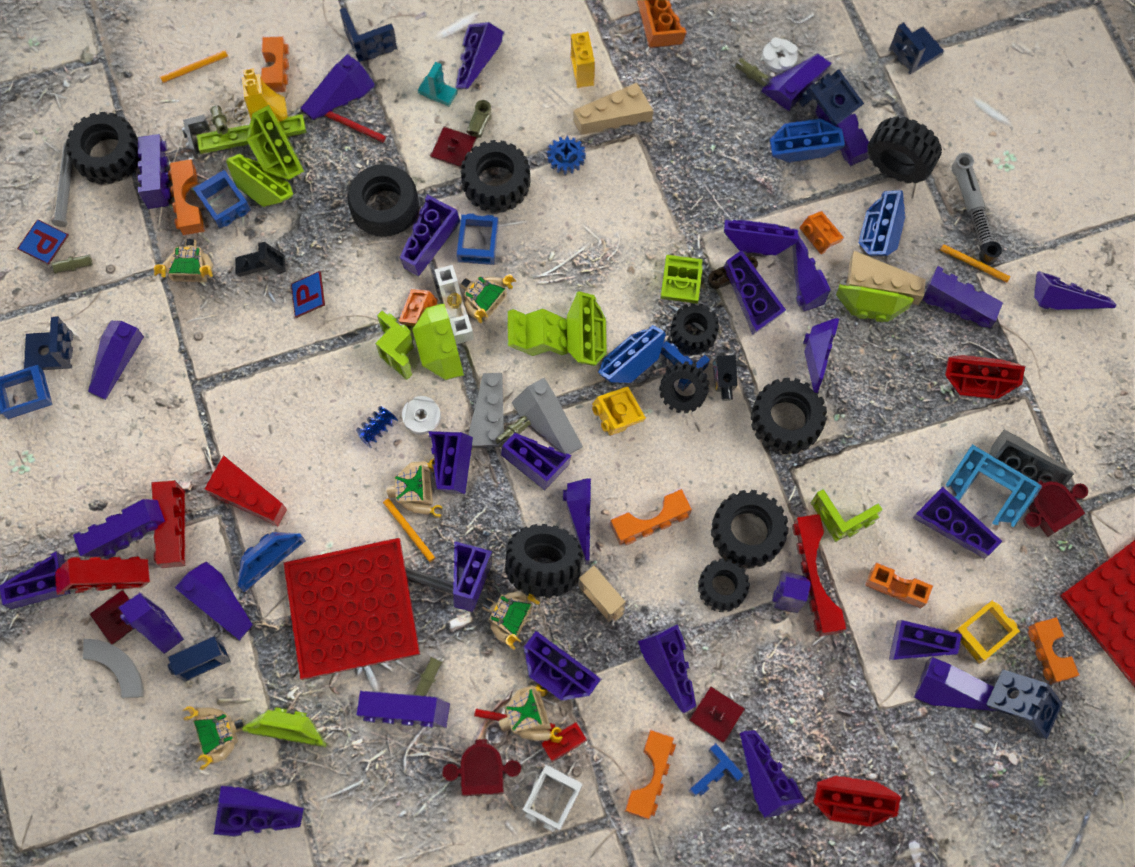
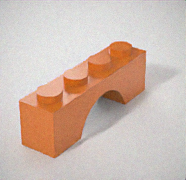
(183, 178)
(629, 528)
(642, 801)

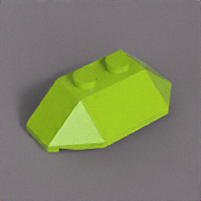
(272, 145)
(257, 184)
(873, 303)
(586, 330)
(437, 343)
(286, 726)

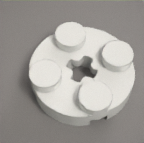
(783, 47)
(414, 407)

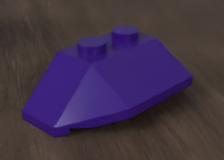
(760, 236)
(558, 670)

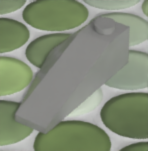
(547, 416)

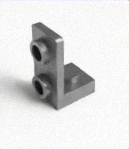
(194, 125)

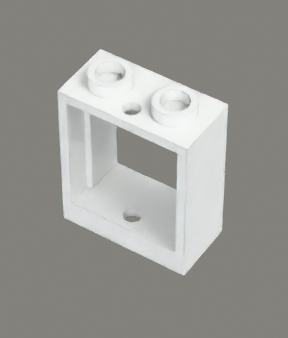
(561, 778)

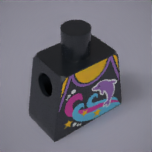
(725, 368)

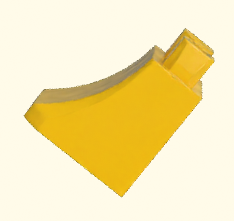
(259, 95)

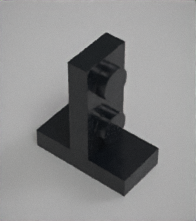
(263, 259)

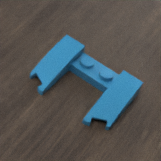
(1023, 488)

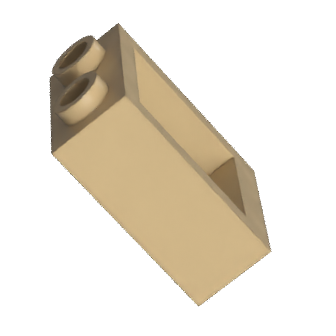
(602, 594)

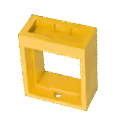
(582, 59)
(973, 645)

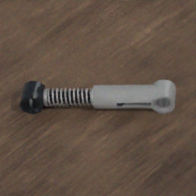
(975, 206)

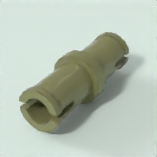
(752, 72)
(219, 119)
(72, 263)
(517, 428)
(428, 677)

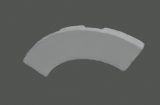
(119, 663)

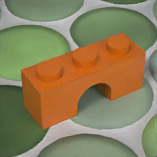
(275, 50)
(910, 591)
(1055, 668)

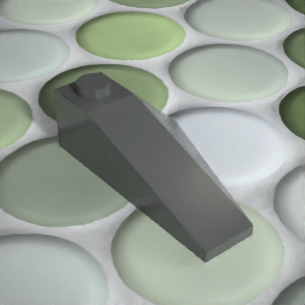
(1028, 459)

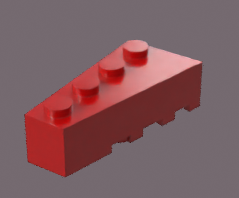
(241, 491)
(170, 535)
(102, 574)

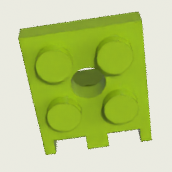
(834, 522)

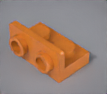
(821, 232)
(415, 305)

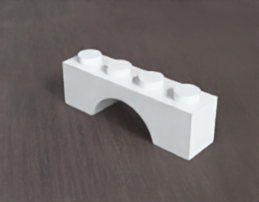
(458, 317)

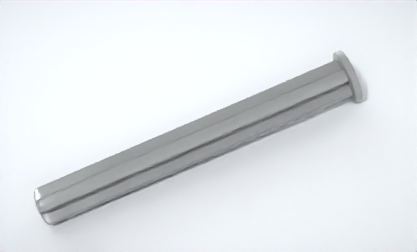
(63, 190)

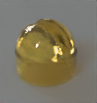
(458, 300)

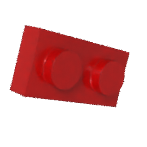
(571, 739)

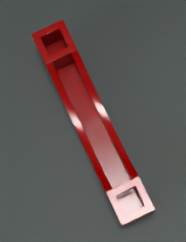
(827, 614)

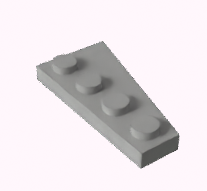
(488, 412)

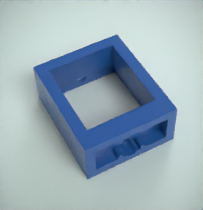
(215, 185)
(477, 256)
(32, 373)

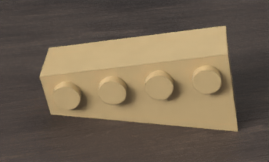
(613, 111)
(877, 275)

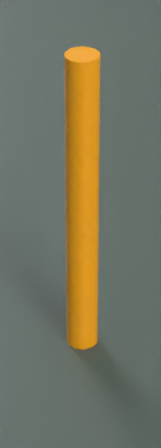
(194, 66)
(975, 263)
(409, 530)

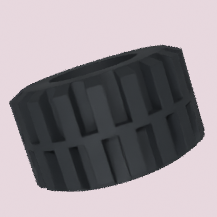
(697, 315)
(678, 401)
(727, 569)

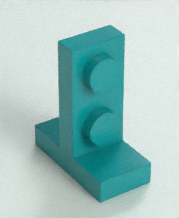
(435, 87)

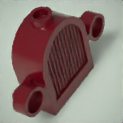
(1055, 507)
(481, 770)

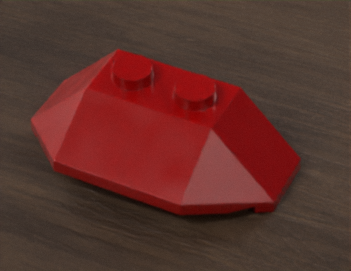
(983, 376)
(856, 801)

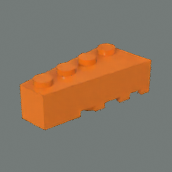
(660, 23)

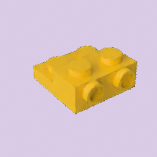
(617, 411)

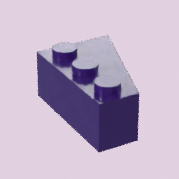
(451, 459)
(535, 460)
(470, 574)
(34, 584)
(791, 592)
(918, 640)

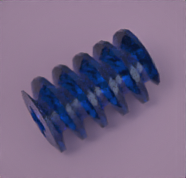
(375, 425)

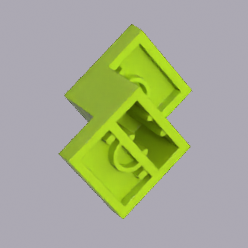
(681, 279)
(537, 332)
(395, 344)

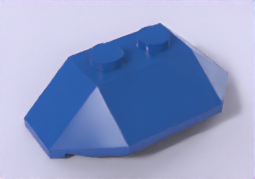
(806, 140)
(883, 224)
(633, 356)
(265, 556)

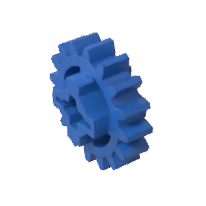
(575, 155)

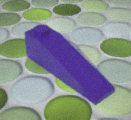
(480, 45)
(342, 84)
(790, 85)
(818, 349)
(578, 506)
(212, 594)
(770, 785)
(247, 811)

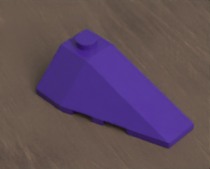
(810, 283)
(1058, 295)
(114, 353)
(666, 659)
(951, 687)

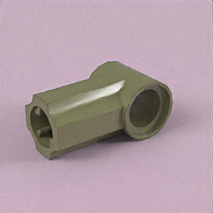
(479, 119)

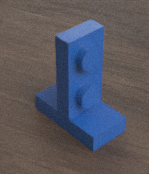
(672, 353)
(716, 773)

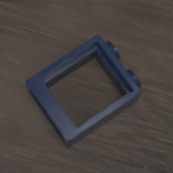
(198, 659)

